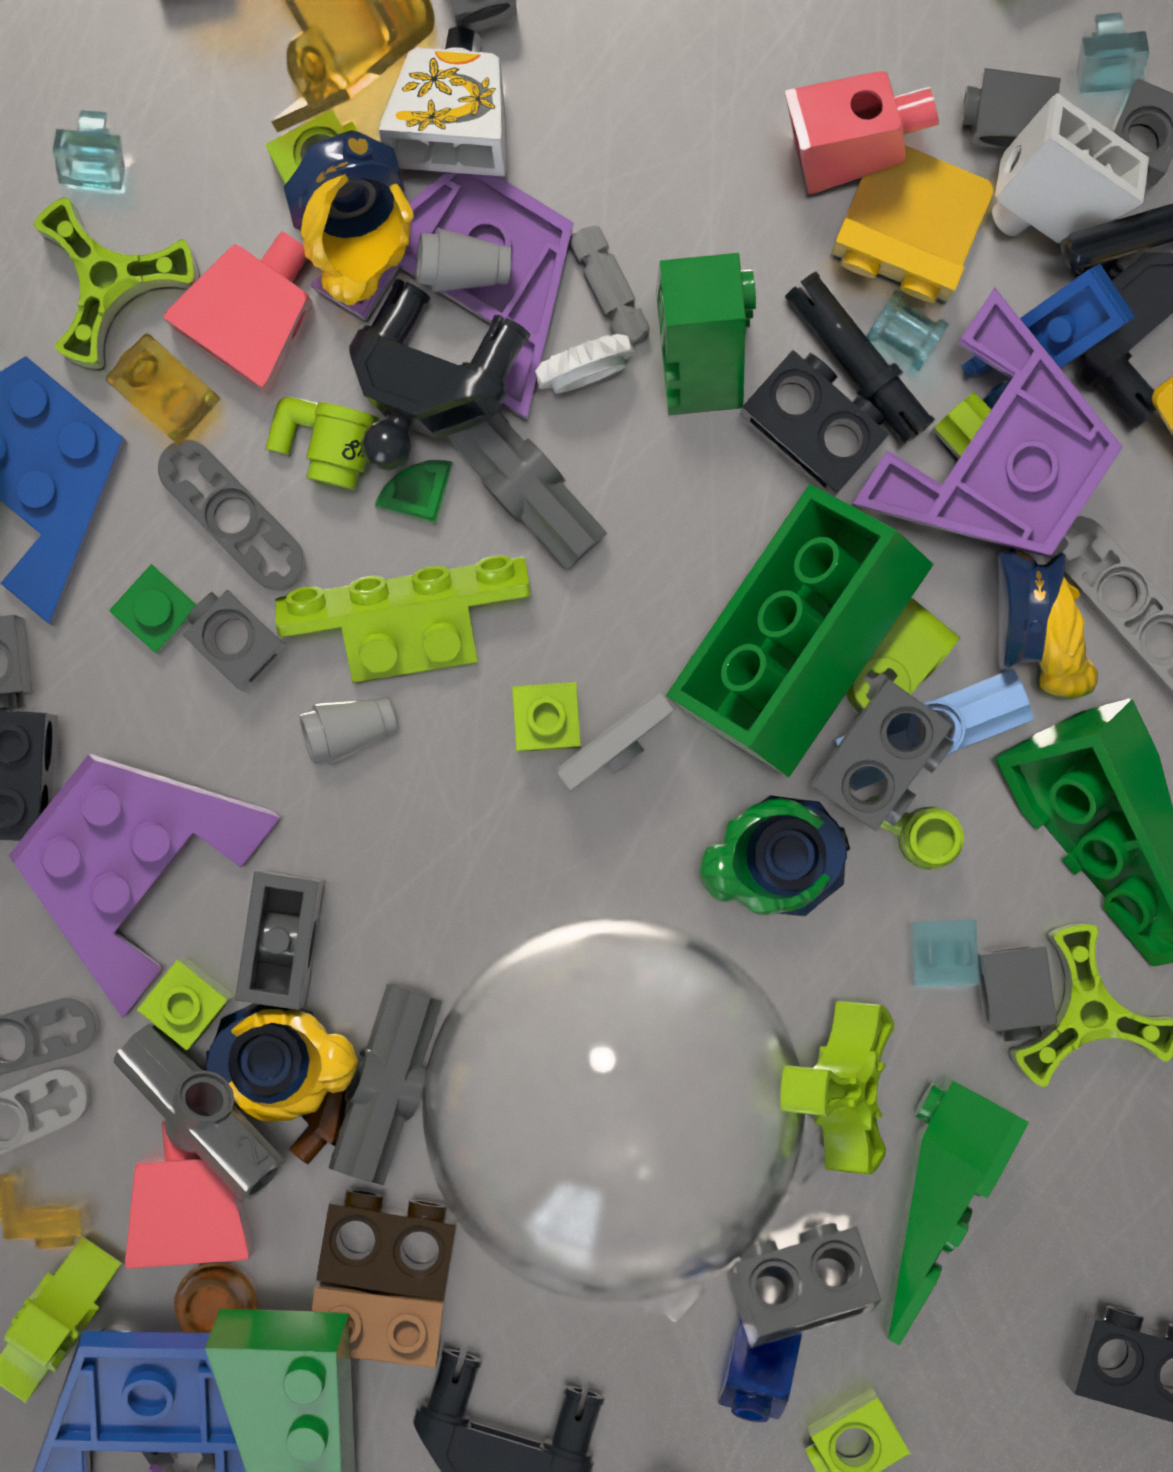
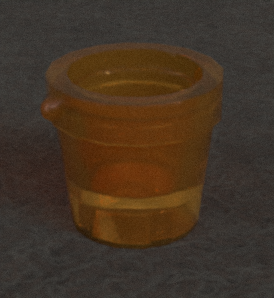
(209, 1289)

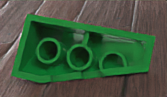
(1109, 807)
(955, 1156)

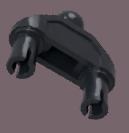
(1149, 294)
(421, 389)
(474, 1447)

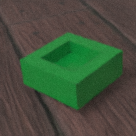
(153, 609)

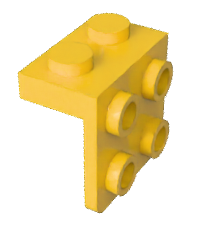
(914, 225)

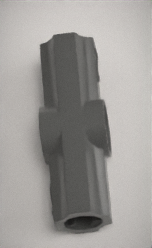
(529, 488)
(385, 1084)
(225, 1137)

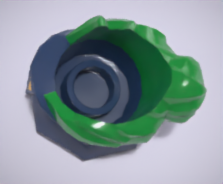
(778, 858)

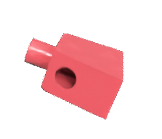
(854, 127)
(247, 310)
(184, 1213)

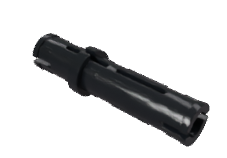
(860, 358)

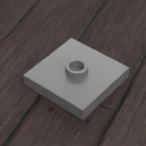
(617, 744)

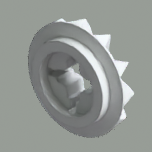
(585, 363)

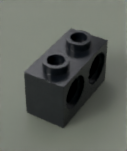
(803, 434)
(25, 769)
(1135, 1383)

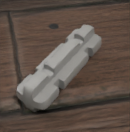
(609, 283)

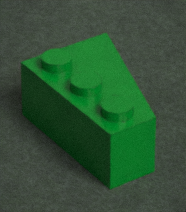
(702, 331)

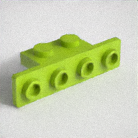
(405, 620)

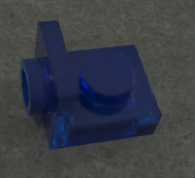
(759, 1377)

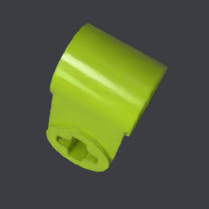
(907, 653)

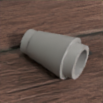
(460, 261)
(346, 728)

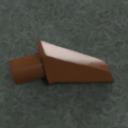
(322, 1127)

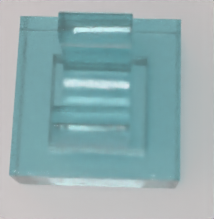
(1111, 57)
(90, 154)
(944, 952)

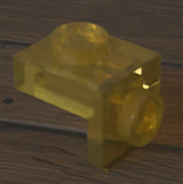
(162, 388)
(49, 1224)

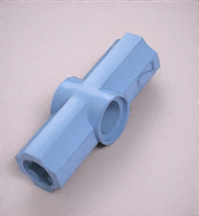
(973, 711)

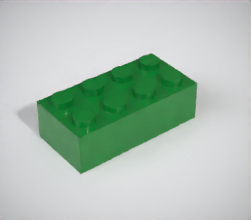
(800, 629)

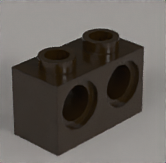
(386, 1265)

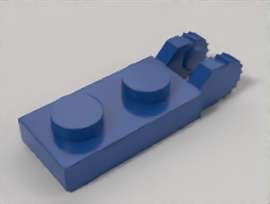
(1069, 322)

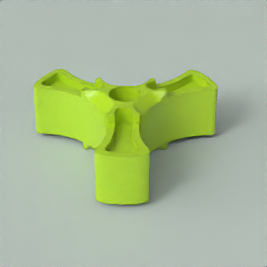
(107, 279)
(1087, 1012)
(845, 1087)
(54, 1318)

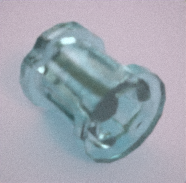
(907, 330)

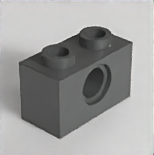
(279, 940)

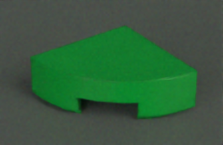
(417, 490)

